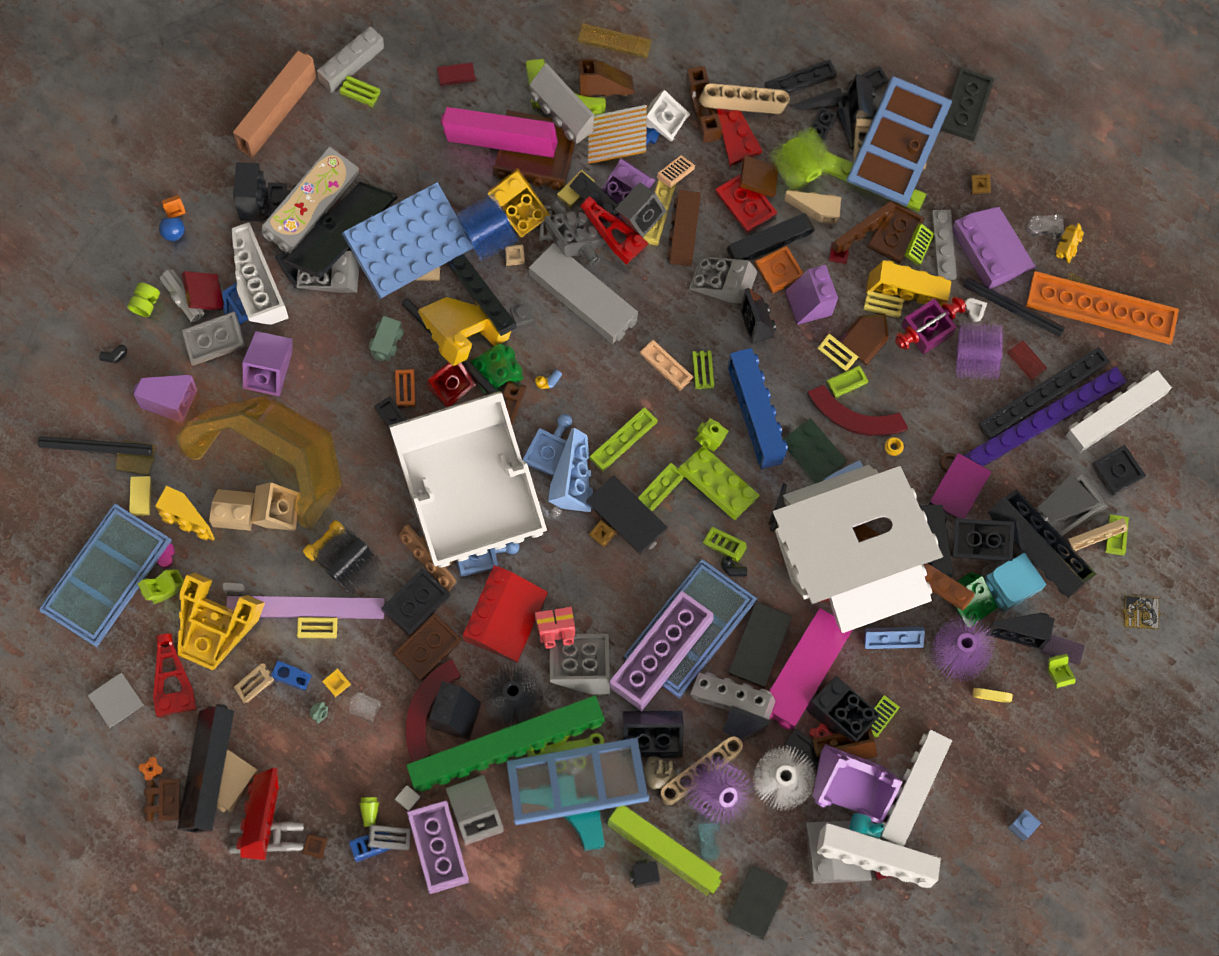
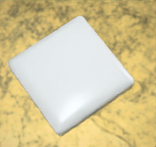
(407, 798)

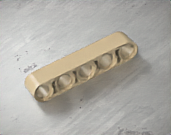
(744, 98)
(722, 749)

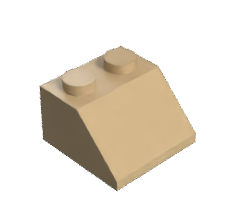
(274, 507)
(232, 509)

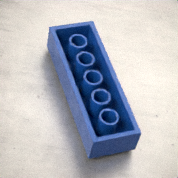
(756, 408)

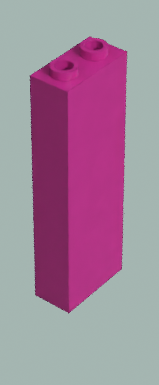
(499, 132)
(806, 669)

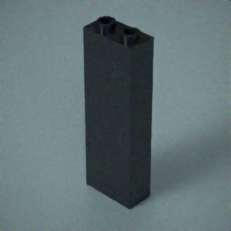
(205, 769)

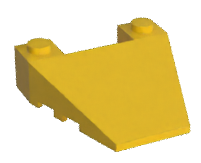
(452, 323)
(208, 628)

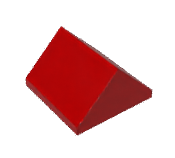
(450, 383)

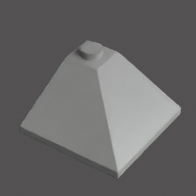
(582, 664)
(830, 869)

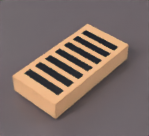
(675, 171)

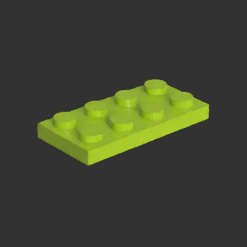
(718, 482)

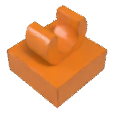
(173, 206)

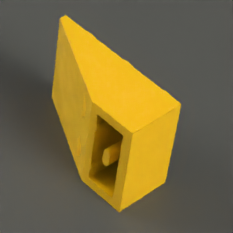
(519, 203)
(177, 509)

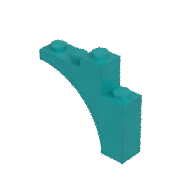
(589, 829)

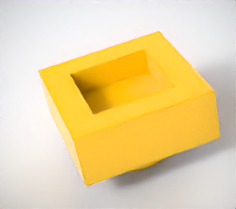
(336, 683)

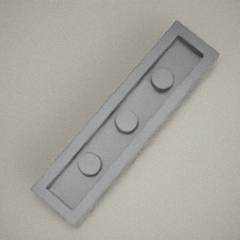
(944, 244)

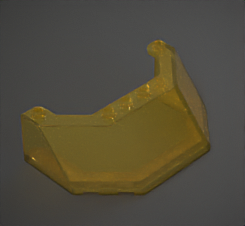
(284, 435)

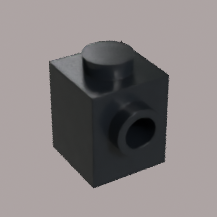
(644, 874)

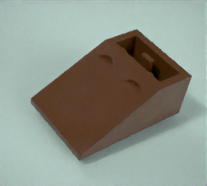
(602, 79)

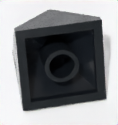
(744, 724)

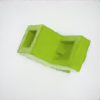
(162, 587)

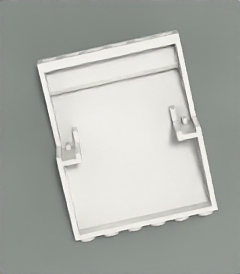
(467, 479)

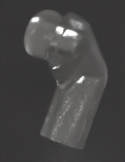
(550, 515)

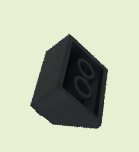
(656, 731)

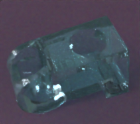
(707, 840)

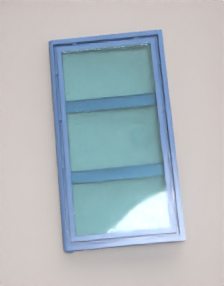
(105, 575)
(726, 602)

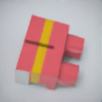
(563, 629)

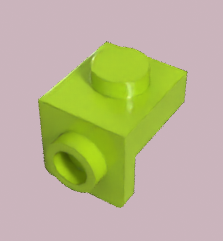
(1060, 671)

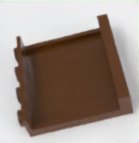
(536, 168)

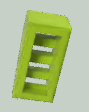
(728, 538)

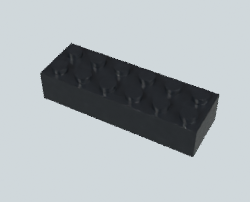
(1043, 544)

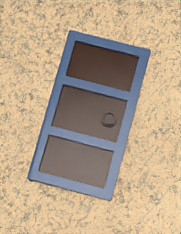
(899, 141)

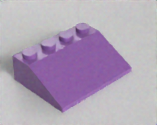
(992, 247)

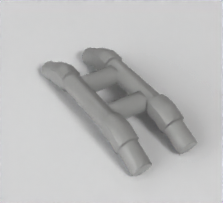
(276, 844)

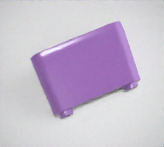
(854, 784)

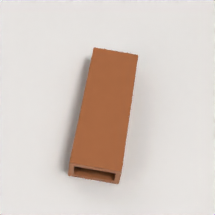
(275, 104)

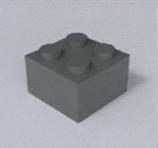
(641, 209)

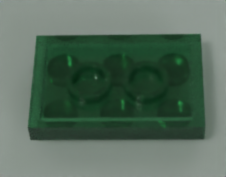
(814, 451)

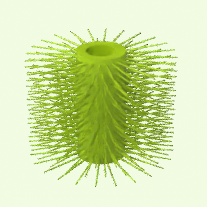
(802, 159)

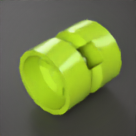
(144, 298)

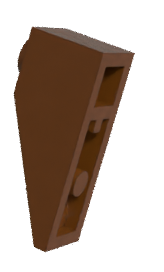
(863, 748)

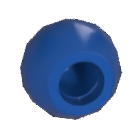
(171, 229)

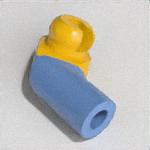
(544, 383)

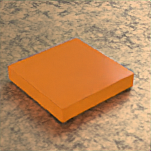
(779, 269)

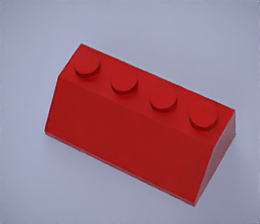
(259, 815)

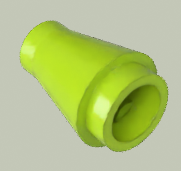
(369, 810)

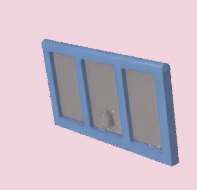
(576, 781)

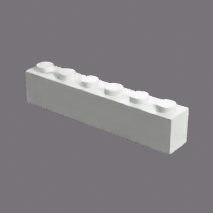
(1118, 411)
(916, 788)
(878, 855)

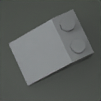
(1069, 524)

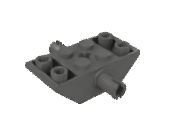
(574, 232)

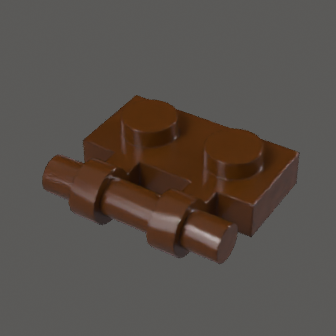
(169, 800)

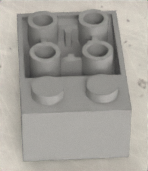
(340, 278)
(723, 278)
(474, 810)

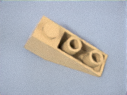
(817, 206)

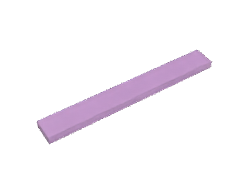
(317, 607)

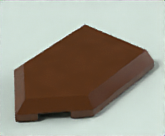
(866, 336)

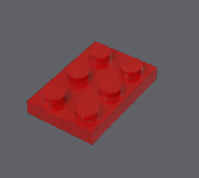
(746, 206)

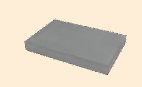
(213, 338)

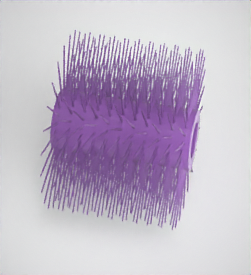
(979, 352)
(962, 649)
(716, 787)

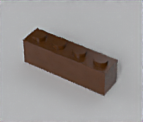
(684, 228)

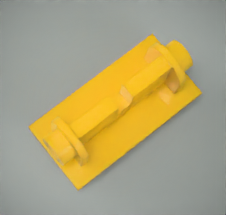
(1072, 236)

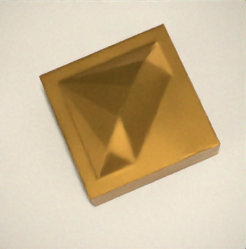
(981, 184)
(602, 533)

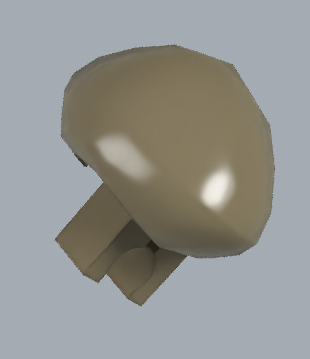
(658, 772)

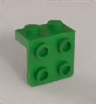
(498, 366)

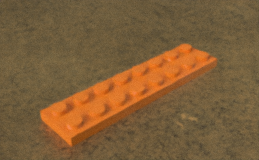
(1102, 307)

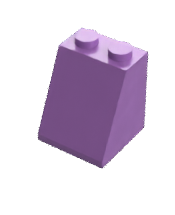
(812, 295)
(266, 363)
(166, 395)

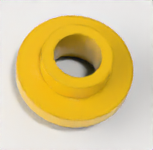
(894, 441)

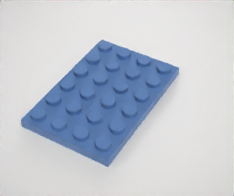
(407, 240)

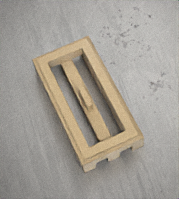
(265, 674)

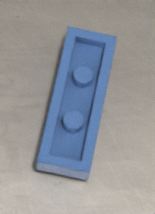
(894, 637)

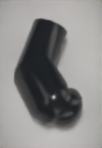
(115, 356)
(730, 568)

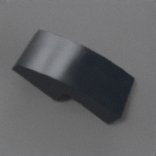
(822, 124)

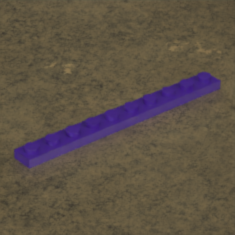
(1047, 418)

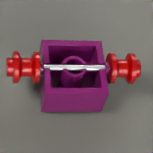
(930, 325)

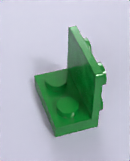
(982, 602)

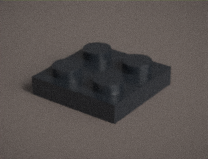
(1119, 470)

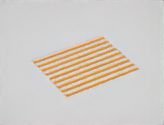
(618, 134)

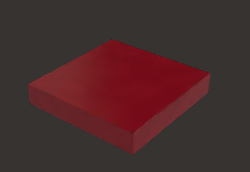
(202, 290)

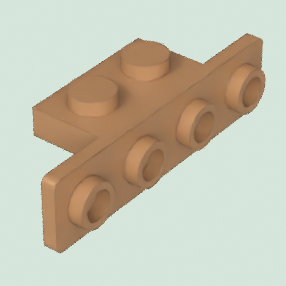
(420, 550)

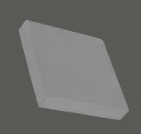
(115, 700)

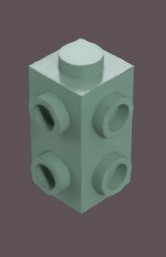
(385, 340)

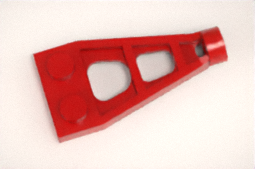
(626, 250)
(173, 702)

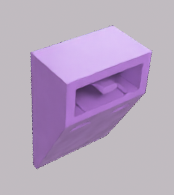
(624, 179)

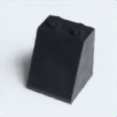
(454, 711)

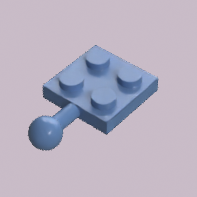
(547, 448)
(484, 562)

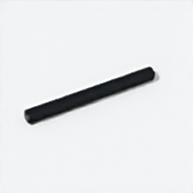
(1013, 306)
(95, 446)

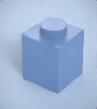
(1024, 825)

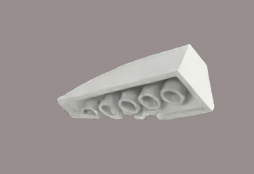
(255, 280)

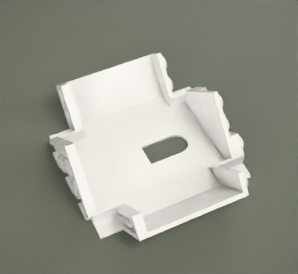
(863, 577)

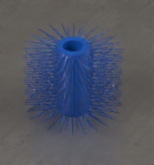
(487, 228)

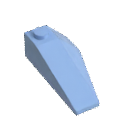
(571, 479)

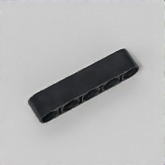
(771, 238)

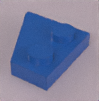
(233, 303)

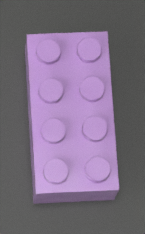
(438, 847)

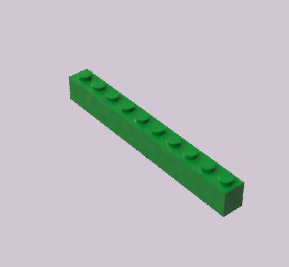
(505, 744)

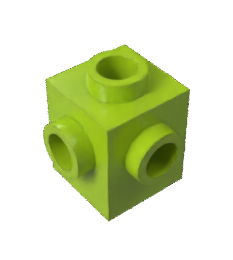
(711, 434)

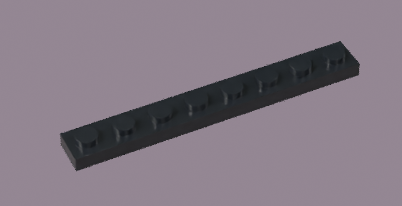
(1043, 393)

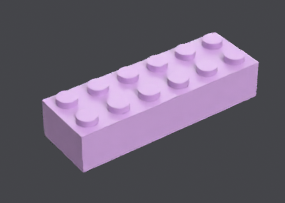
(661, 651)

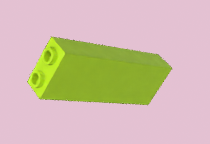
(665, 850)

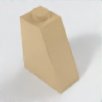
(235, 782)

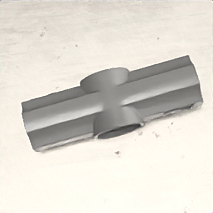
(177, 293)

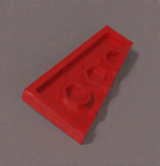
(737, 136)

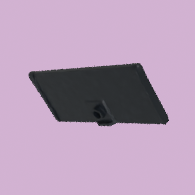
(325, 242)

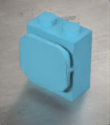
(1014, 582)

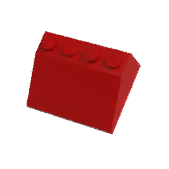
(504, 614)

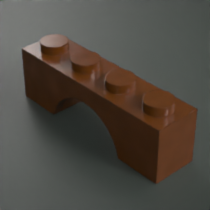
(706, 118)

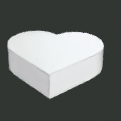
(975, 309)

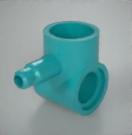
(863, 824)

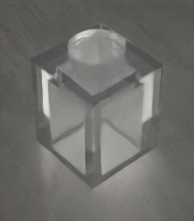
(364, 706)

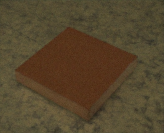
(759, 176)

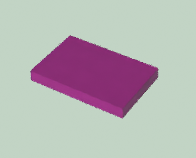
(960, 486)

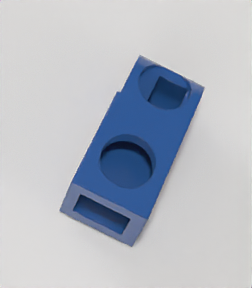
(291, 676)

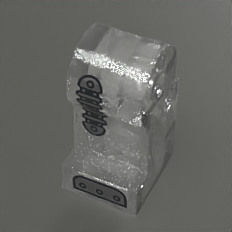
(1046, 225)

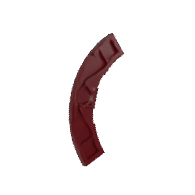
(854, 421)
(420, 708)

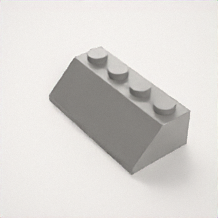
(561, 104)

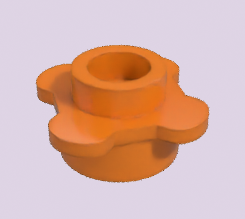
(144, 767)

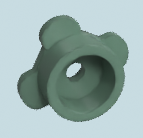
(319, 711)

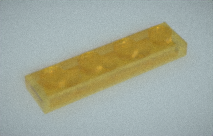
(614, 41)

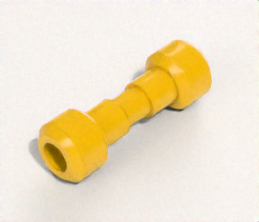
(311, 548)

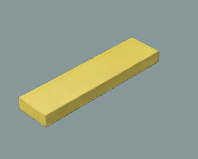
(665, 195)

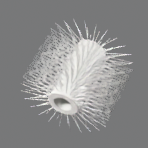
(776, 783)

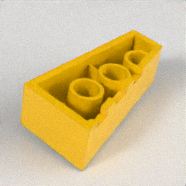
(908, 283)

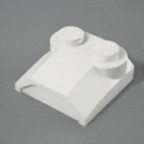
(665, 115)

